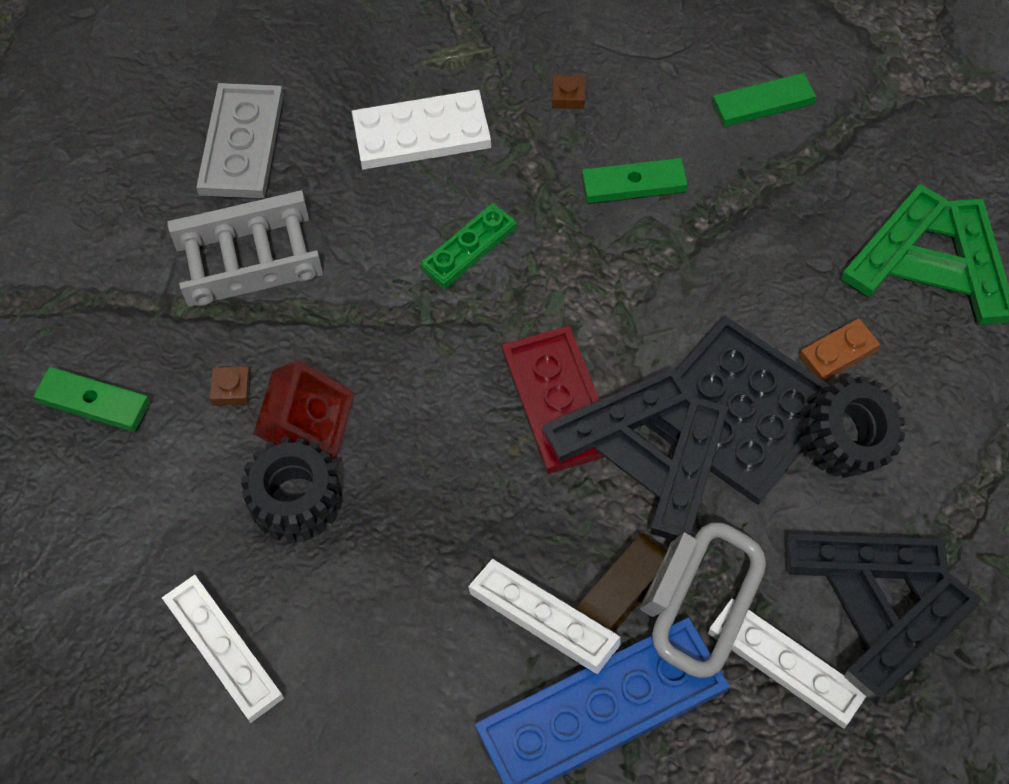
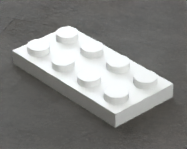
(421, 129)

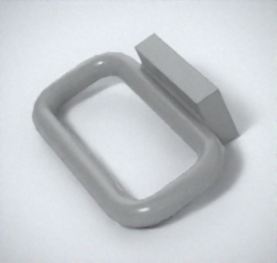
(673, 582)

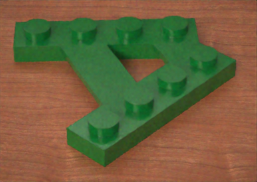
(974, 272)

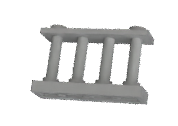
(239, 221)

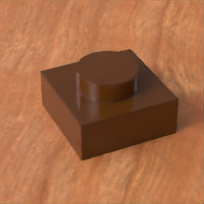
(568, 91)
(230, 386)

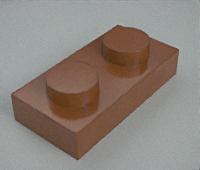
(839, 350)

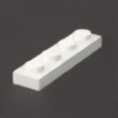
(545, 616)
(223, 648)
(793, 667)

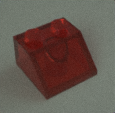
(304, 406)

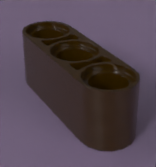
(623, 584)

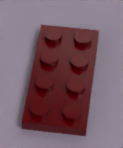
(550, 386)

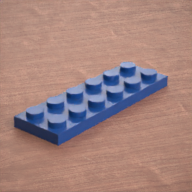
(595, 711)

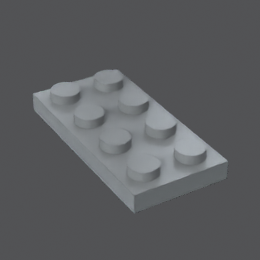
(240, 141)

